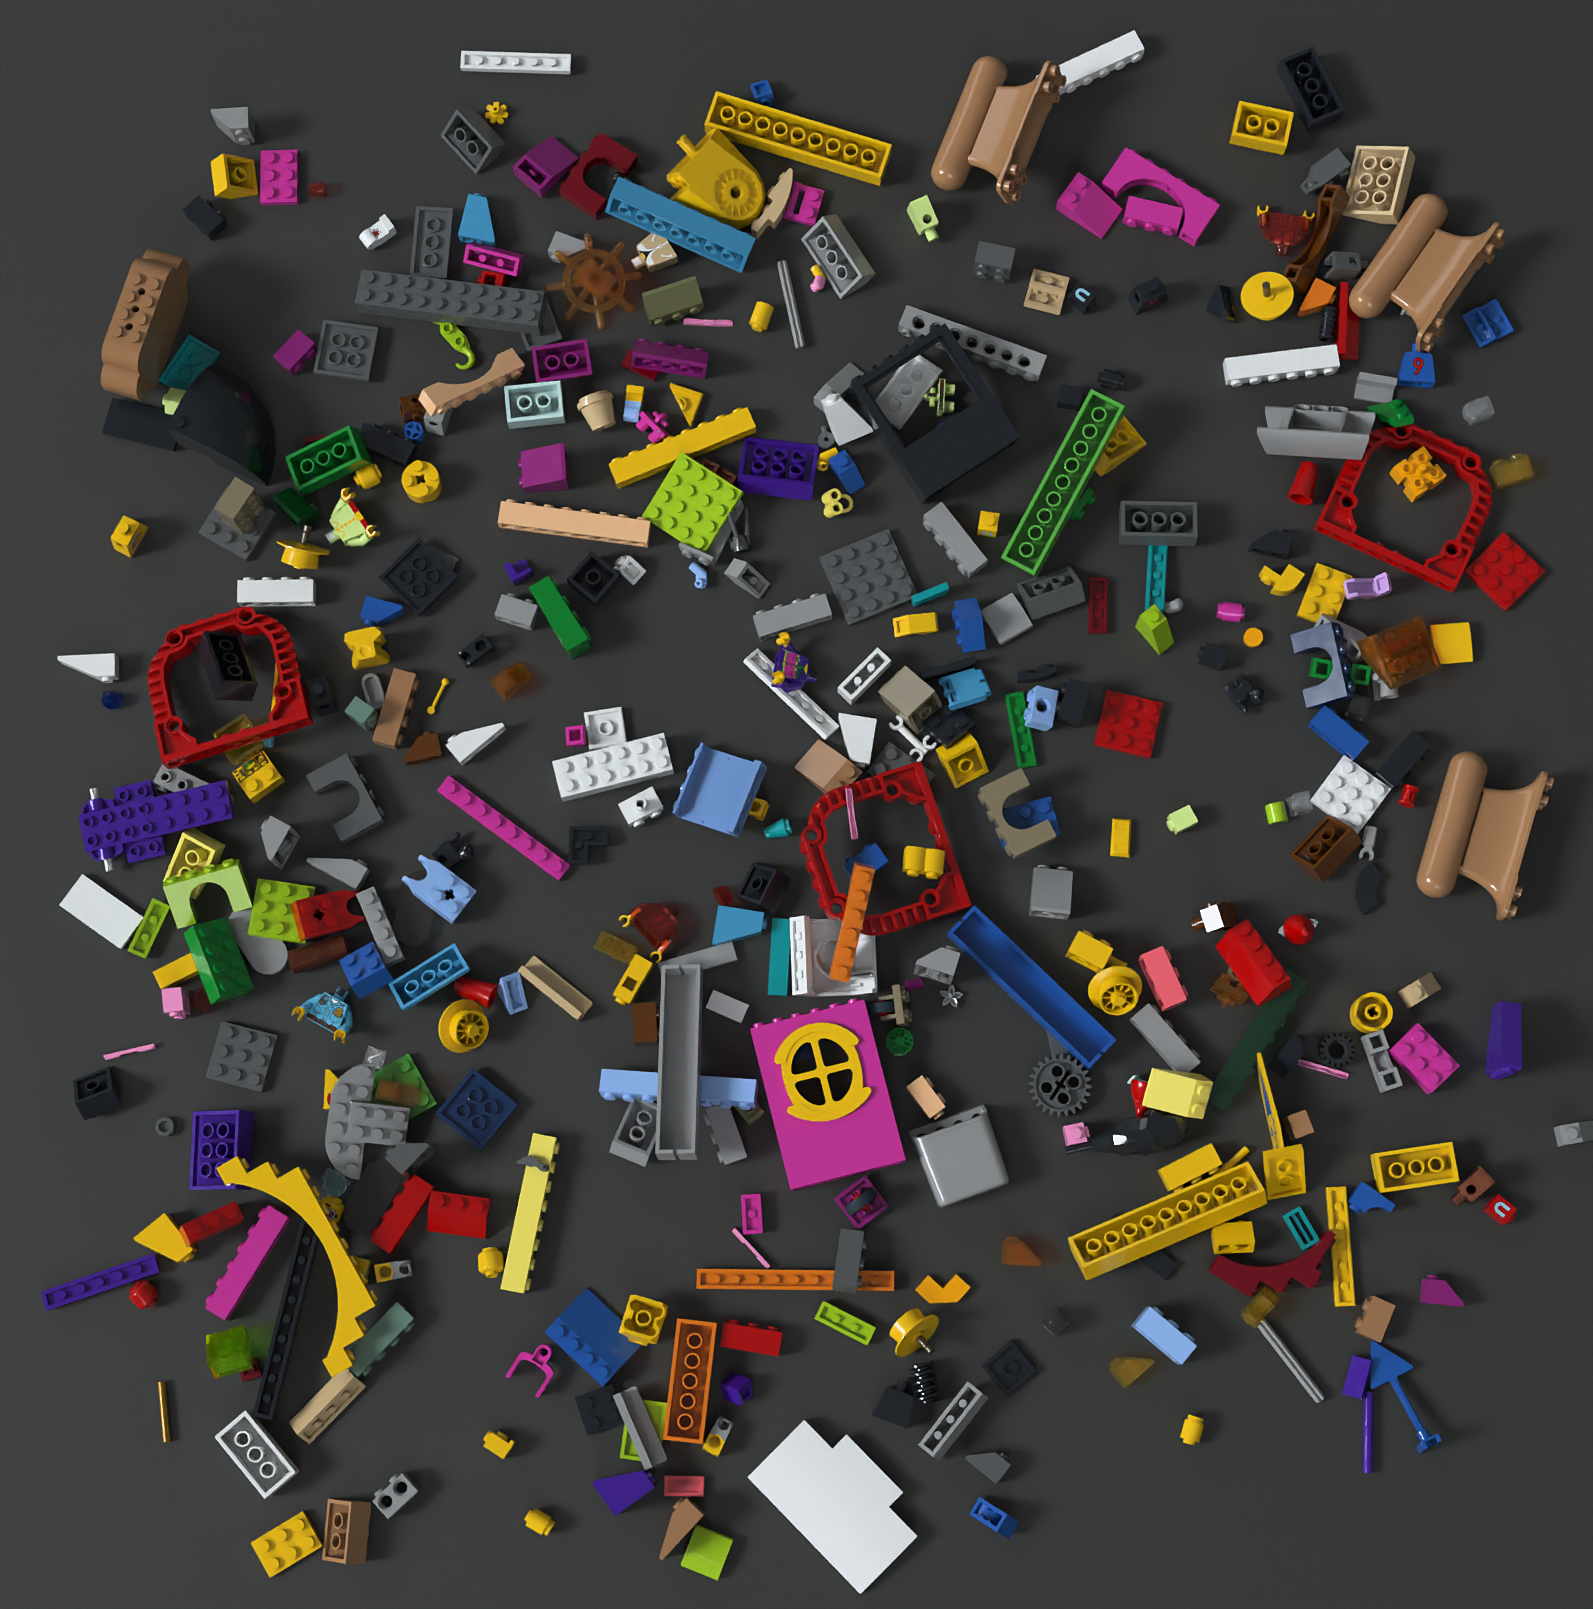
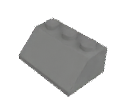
(278, 840)

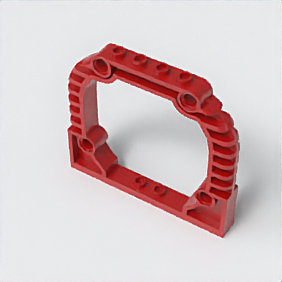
(1444, 569)
(287, 715)
(909, 784)

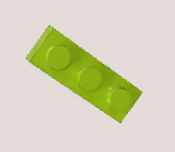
(148, 928)
(845, 1323)

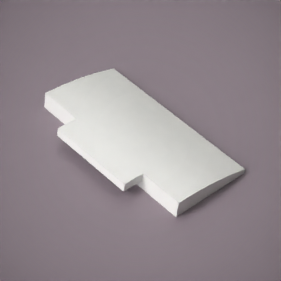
(836, 1502)

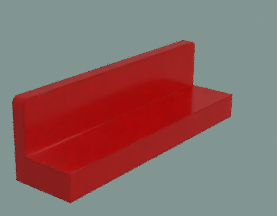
(1347, 325)

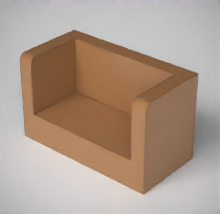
(1297, 1125)

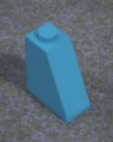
(477, 222)
(737, 924)

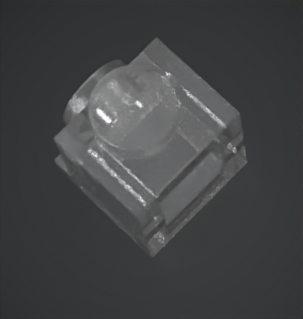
(1299, 803)

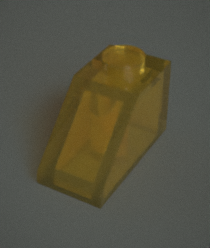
(1128, 1369)

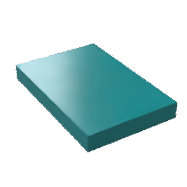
(188, 363)

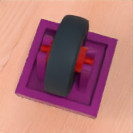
(861, 1202)

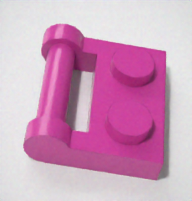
(810, 204)

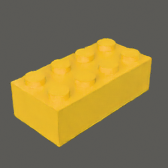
(1414, 1167)

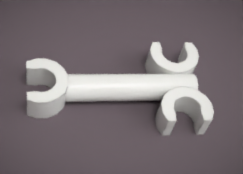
(921, 748)

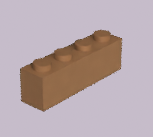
(395, 709)

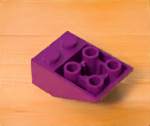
(544, 166)

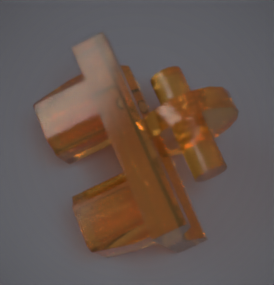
(1227, 993)

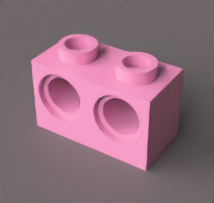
(176, 1002)

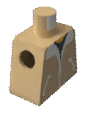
(654, 253)

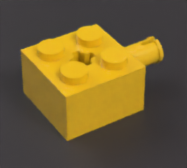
(1092, 953)

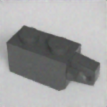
(1326, 171)

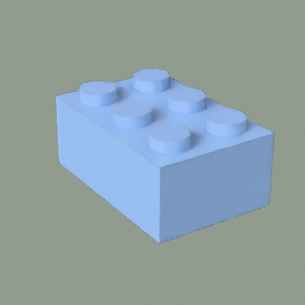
(1164, 1334)

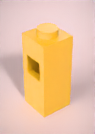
(176, 972)
(632, 980)

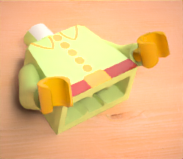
(349, 523)

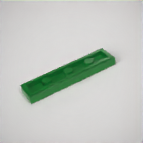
(1020, 733)

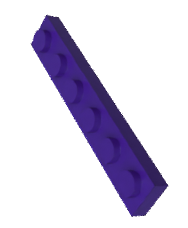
(100, 1282)

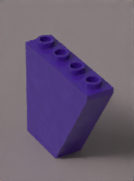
(1505, 1041)

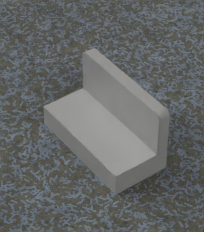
(1374, 388)

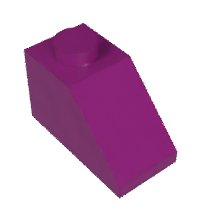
(1438, 1292)

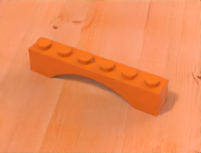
(852, 922)

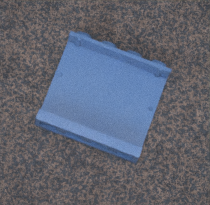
(719, 790)

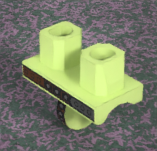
(944, 389)

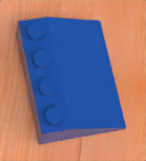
(592, 1338)

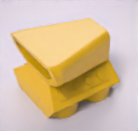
(367, 647)
(643, 1320)

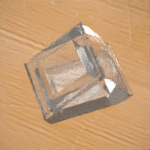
(375, 1056)

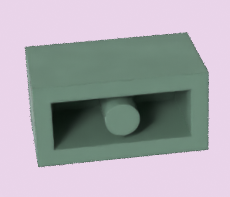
(362, 714)

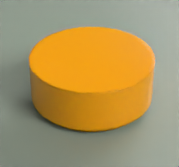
(1253, 637)

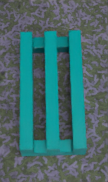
(930, 594)
(1292, 1213)

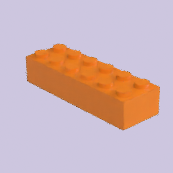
(690, 1381)

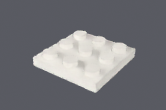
(1350, 794)

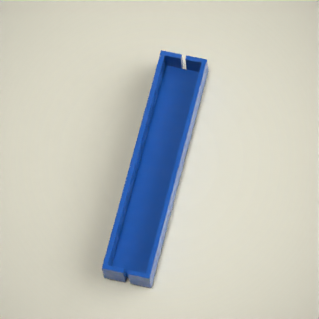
(1031, 987)

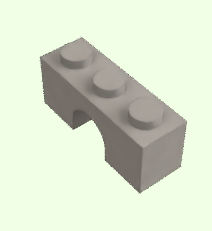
(1377, 1053)

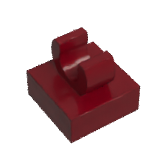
(252, 1373)

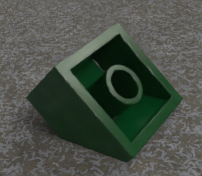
(296, 508)

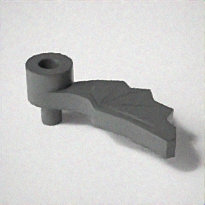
(533, 1161)

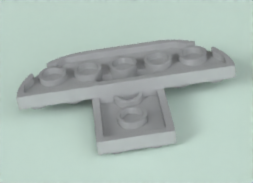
(358, 1121)

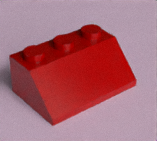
(458, 1214)

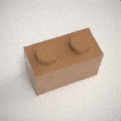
(1374, 1318)

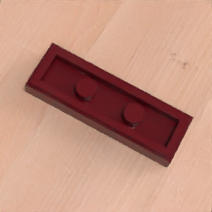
(1097, 605)

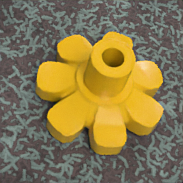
(496, 113)

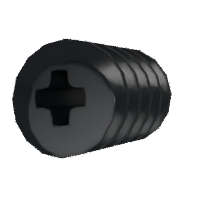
(924, 1383)

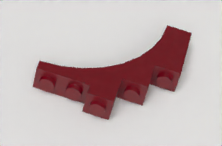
(1302, 1268)

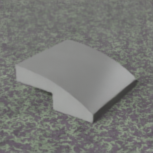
(1006, 618)

